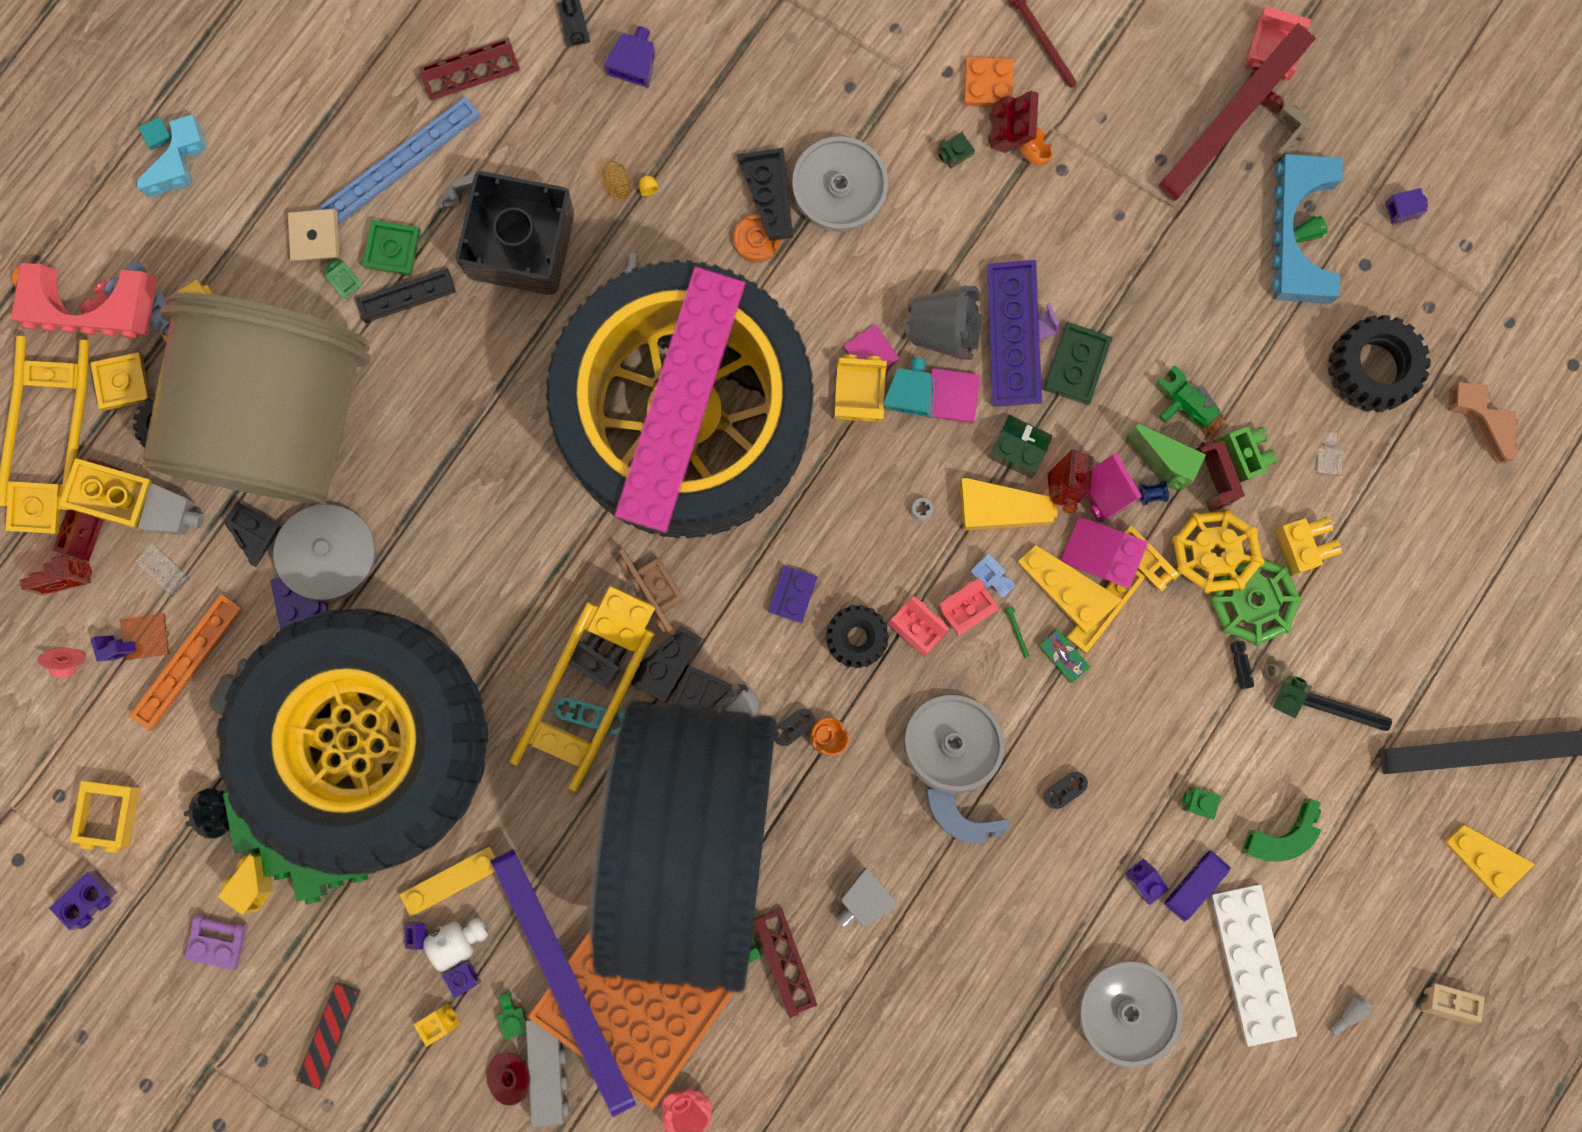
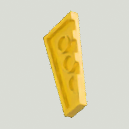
(1072, 591)

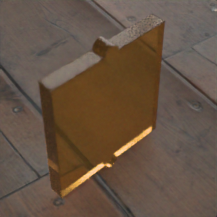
(148, 634)

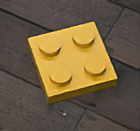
(120, 381)

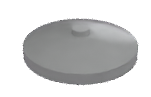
(840, 183)
(324, 553)
(954, 744)
(1130, 1013)

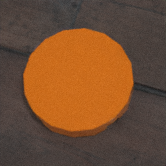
(752, 240)

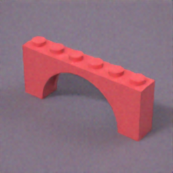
(124, 312)

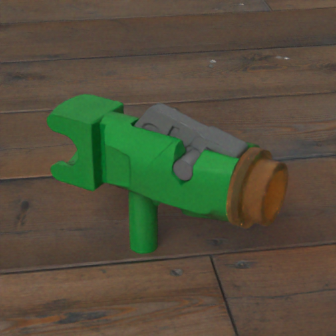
(1192, 400)

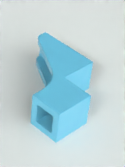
(172, 168)

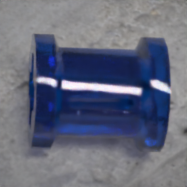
(1154, 493)

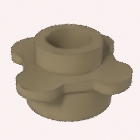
(1275, 670)

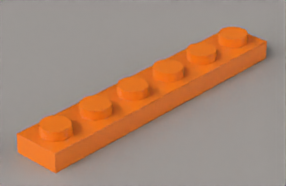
(186, 662)

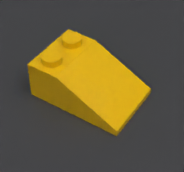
(105, 493)

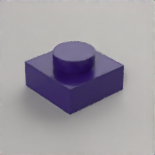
(415, 935)

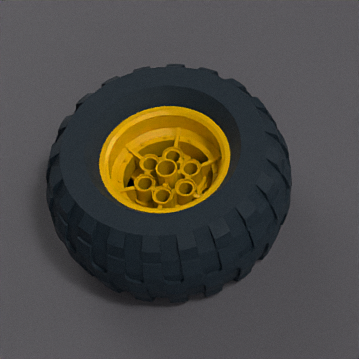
(274, 721)

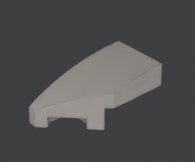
(456, 188)

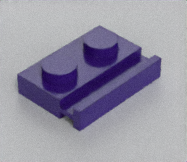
(792, 594)

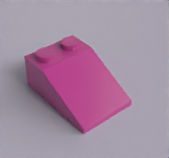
(1111, 489)
(1104, 552)

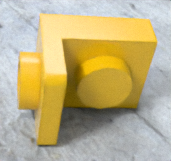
(437, 1024)

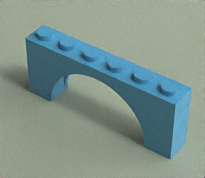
(1294, 274)

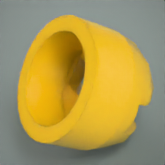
(648, 186)

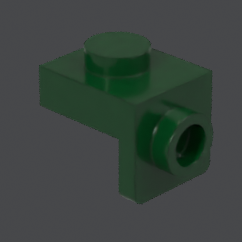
(1292, 696)

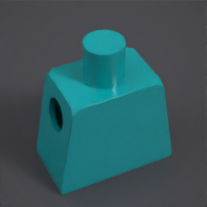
(912, 391)

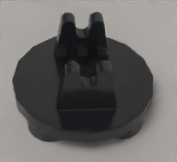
(208, 814)

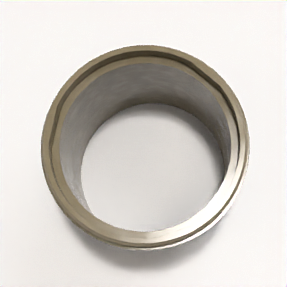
(252, 397)

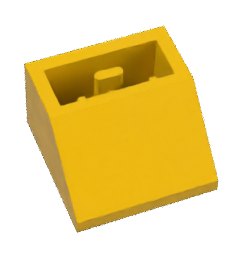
(248, 886)

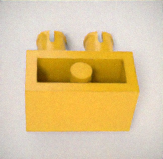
(1299, 545)

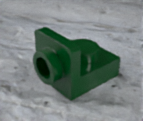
(955, 150)

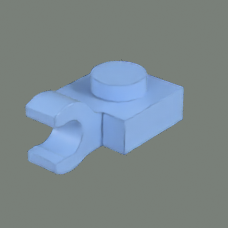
(991, 574)

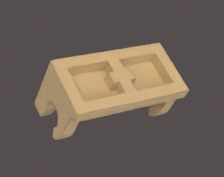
(1453, 1004)

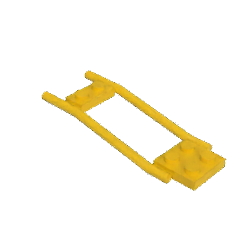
(36, 505)
(620, 620)

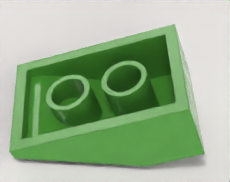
(1166, 457)

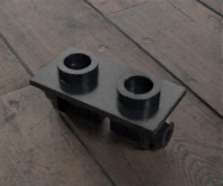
(573, 22)

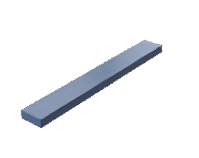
(402, 159)

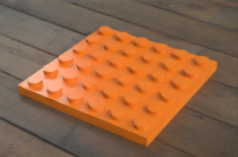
(644, 1023)

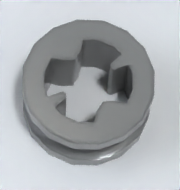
(927, 514)

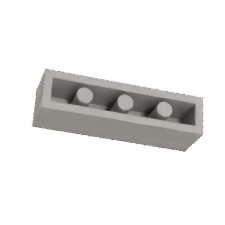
(546, 1077)

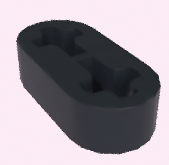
(798, 732)
(1069, 795)

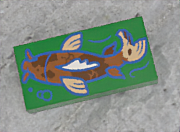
(1064, 656)

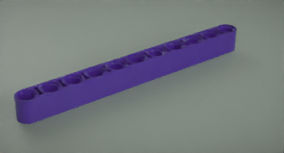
(563, 983)

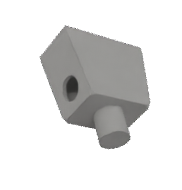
(168, 513)
(865, 901)

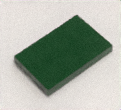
(1077, 363)

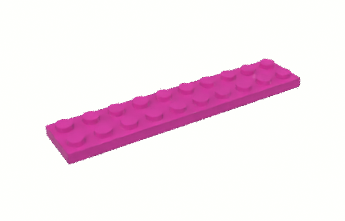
(680, 400)

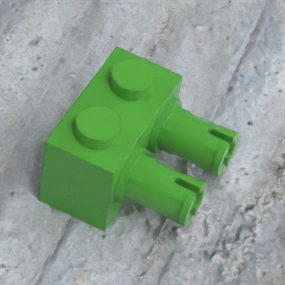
(1245, 453)

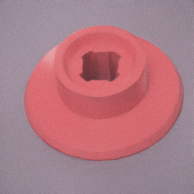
(62, 661)

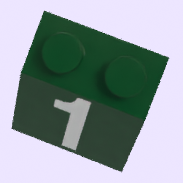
(1020, 446)

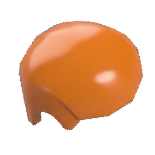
(1037, 150)
(829, 737)

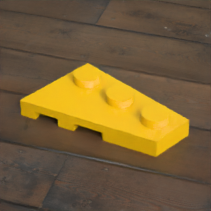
(1487, 860)

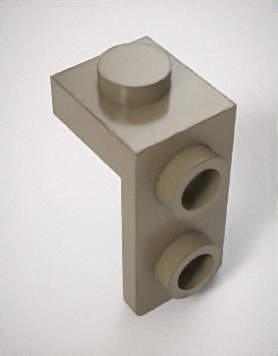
(1296, 121)

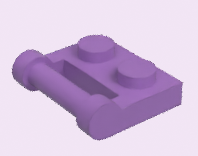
(215, 950)

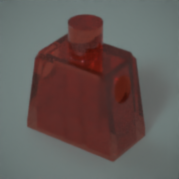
(1070, 480)

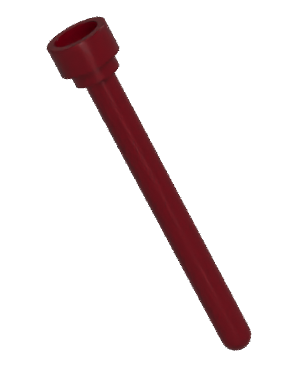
(1044, 41)

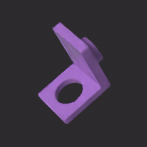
(1048, 323)

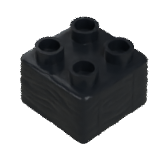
(515, 233)

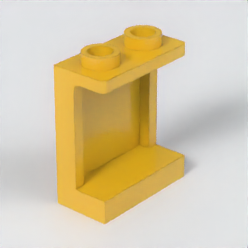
(860, 389)

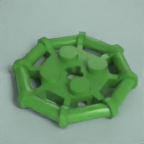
(1269, 605)

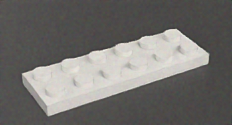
(1253, 965)

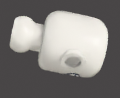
(453, 943)

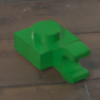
(513, 1019)

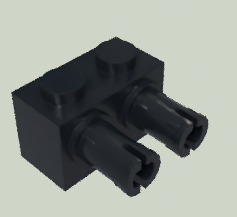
(595, 666)

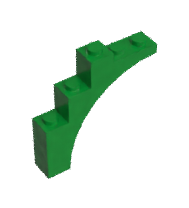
(307, 883)

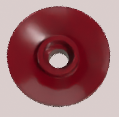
(501, 1082)

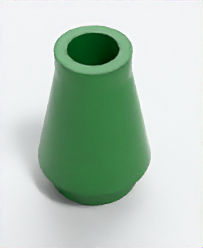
(1311, 229)

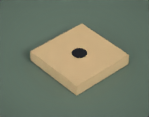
(313, 235)

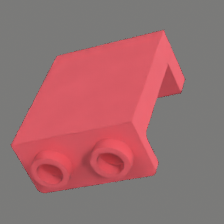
(1269, 33)

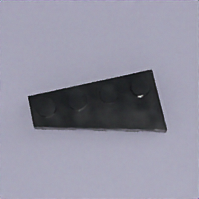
(768, 184)

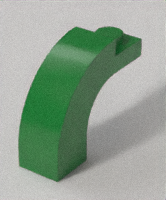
(1292, 843)

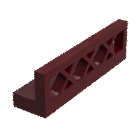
(466, 60)
(80, 530)
(776, 967)

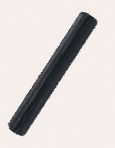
(1347, 711)

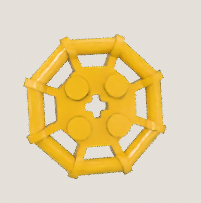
(1224, 539)

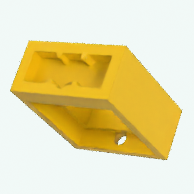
(126, 818)

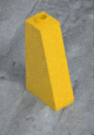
(999, 507)

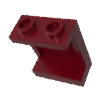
(1222, 474)

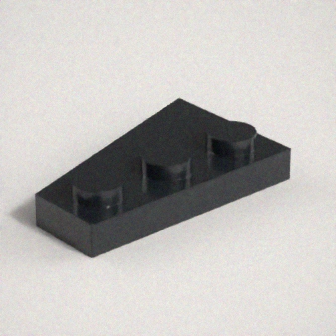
(666, 666)

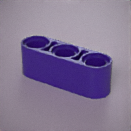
(1197, 885)

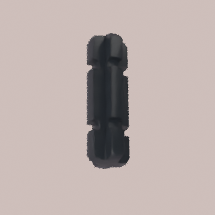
(1242, 665)

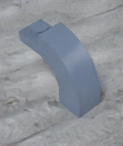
(947, 816)

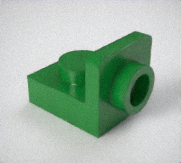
(342, 278)
(1201, 802)

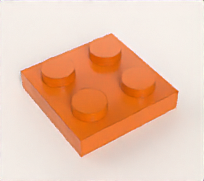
(987, 80)

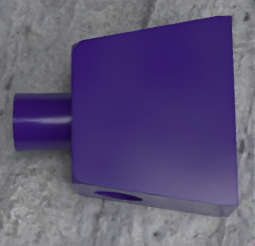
(632, 58)

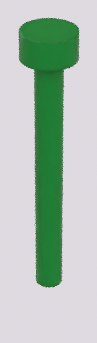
(1010, 611)

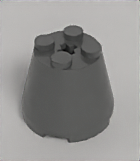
(946, 321)

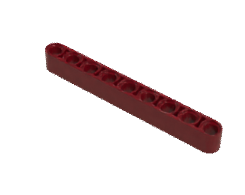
(1237, 112)

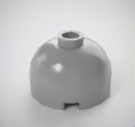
(741, 700)

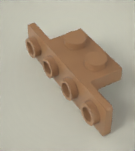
(657, 587)

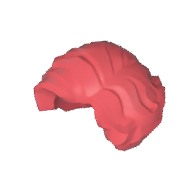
(686, 1111)

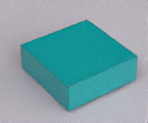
(155, 133)

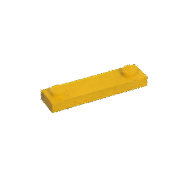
(449, 882)

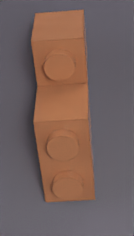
(1495, 426)

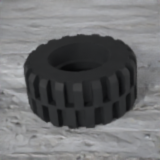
(1403, 346)

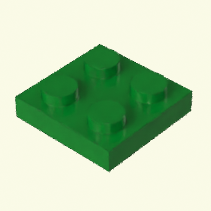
(391, 248)

